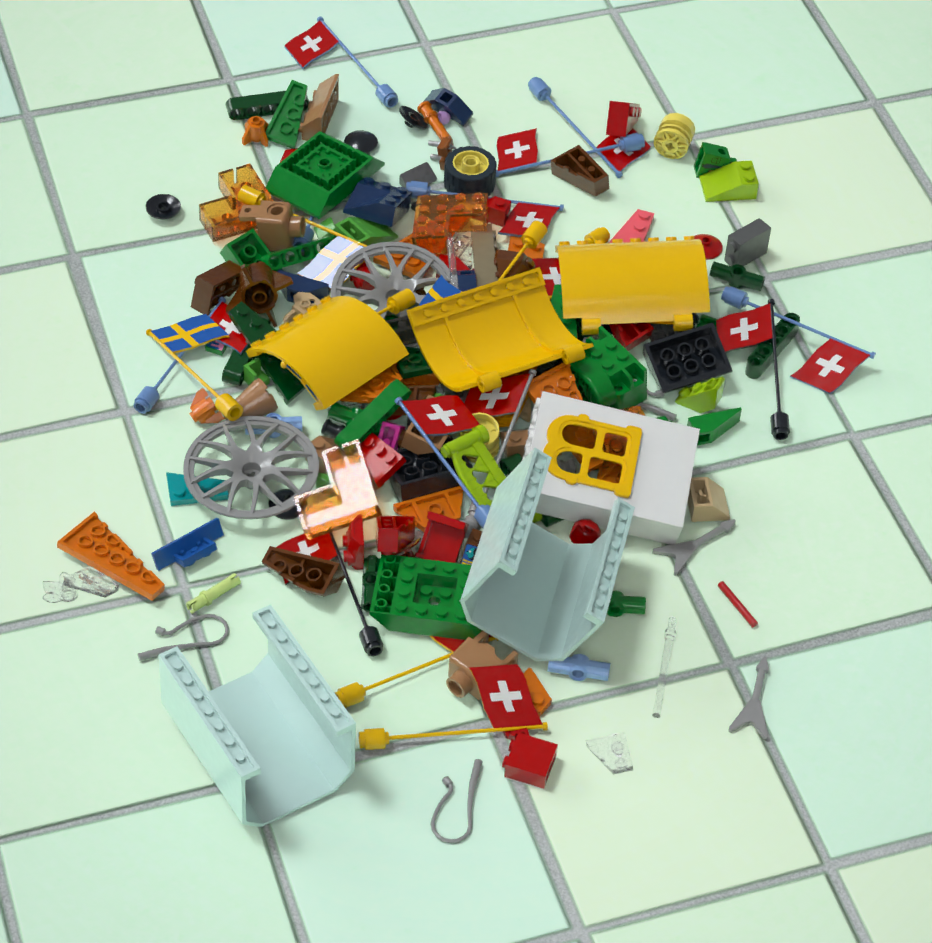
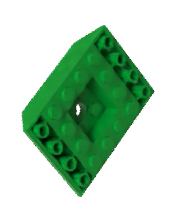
(320, 174)
(408, 587)

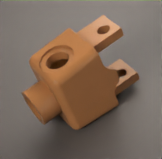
(275, 223)
(469, 654)

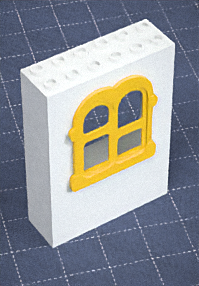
(653, 471)

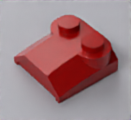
(354, 544)

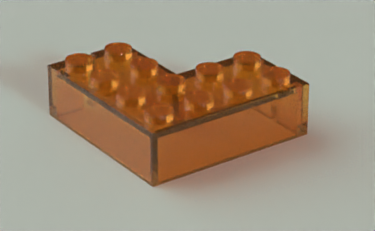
(443, 214)
(221, 215)
(348, 494)

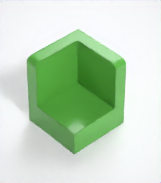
(253, 371)

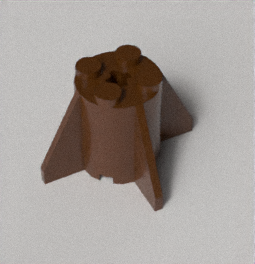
(259, 289)

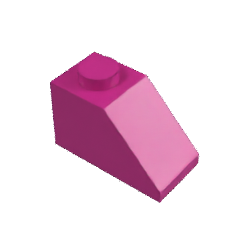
(390, 433)

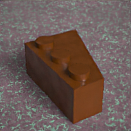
(581, 171)
(213, 284)

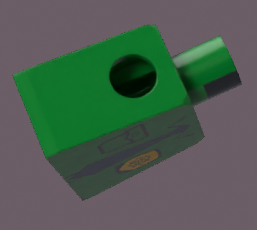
(711, 158)

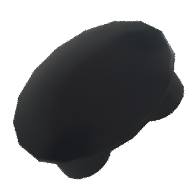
(362, 140)

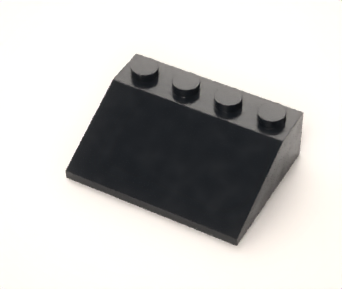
(686, 358)
(423, 474)

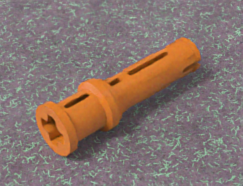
(431, 117)

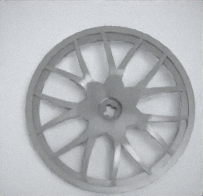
(395, 283)
(251, 466)

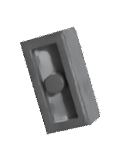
(420, 173)

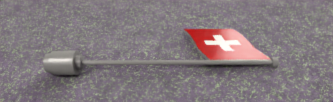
(500, 402)

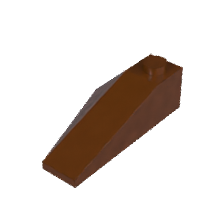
(504, 258)
(305, 571)

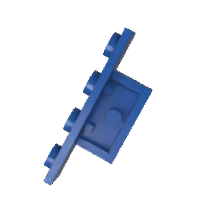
(189, 547)

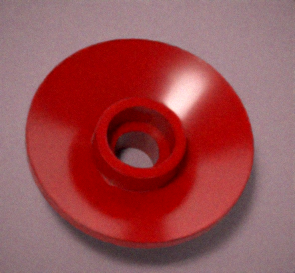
(711, 245)

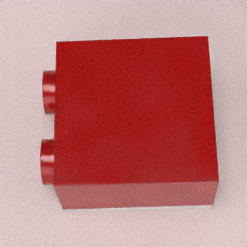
(530, 760)

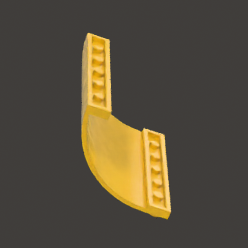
(334, 347)

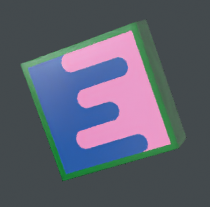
(215, 347)

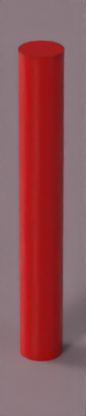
(737, 604)

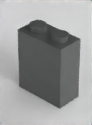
(747, 243)

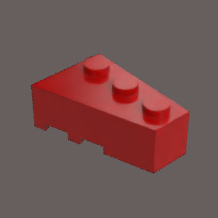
(622, 118)
(631, 334)
(394, 533)

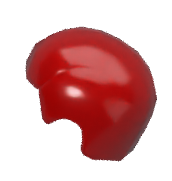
(584, 532)

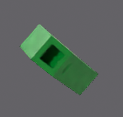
(714, 424)

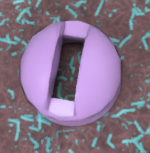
(444, 117)

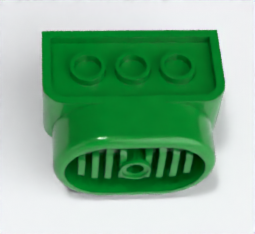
(608, 374)

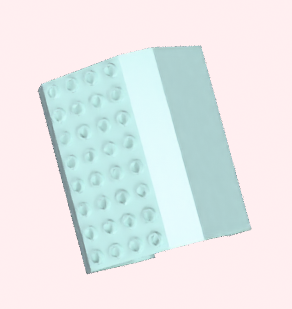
(533, 585)
(268, 735)

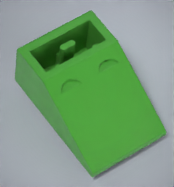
(365, 231)

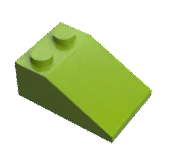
(730, 182)

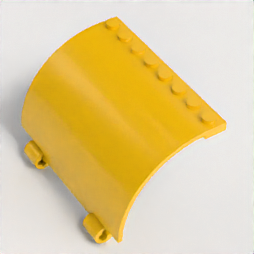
(633, 282)
(493, 332)

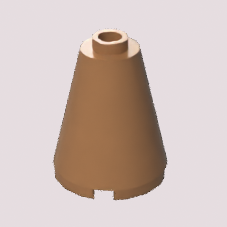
(256, 400)

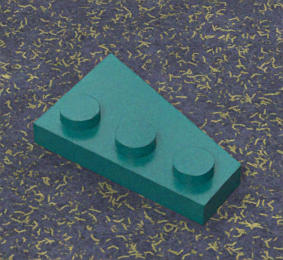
(181, 495)

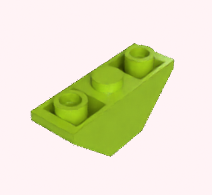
(702, 396)

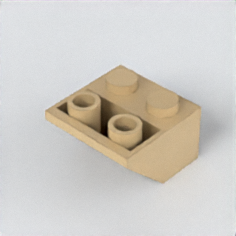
(707, 501)

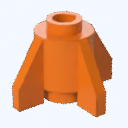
(255, 131)
(204, 409)

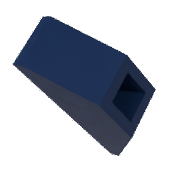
(447, 101)
(466, 280)
(304, 284)

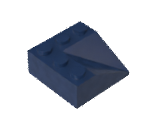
(378, 202)

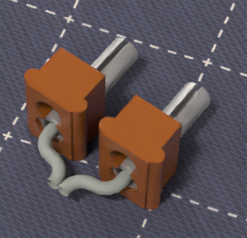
(444, 147)

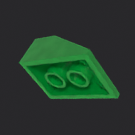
(246, 249)

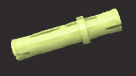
(206, 597)

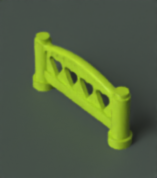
(473, 445)

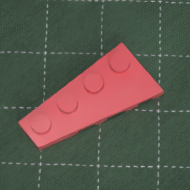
(636, 226)

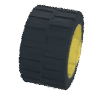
(470, 171)

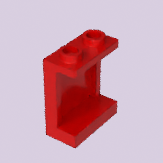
(442, 538)

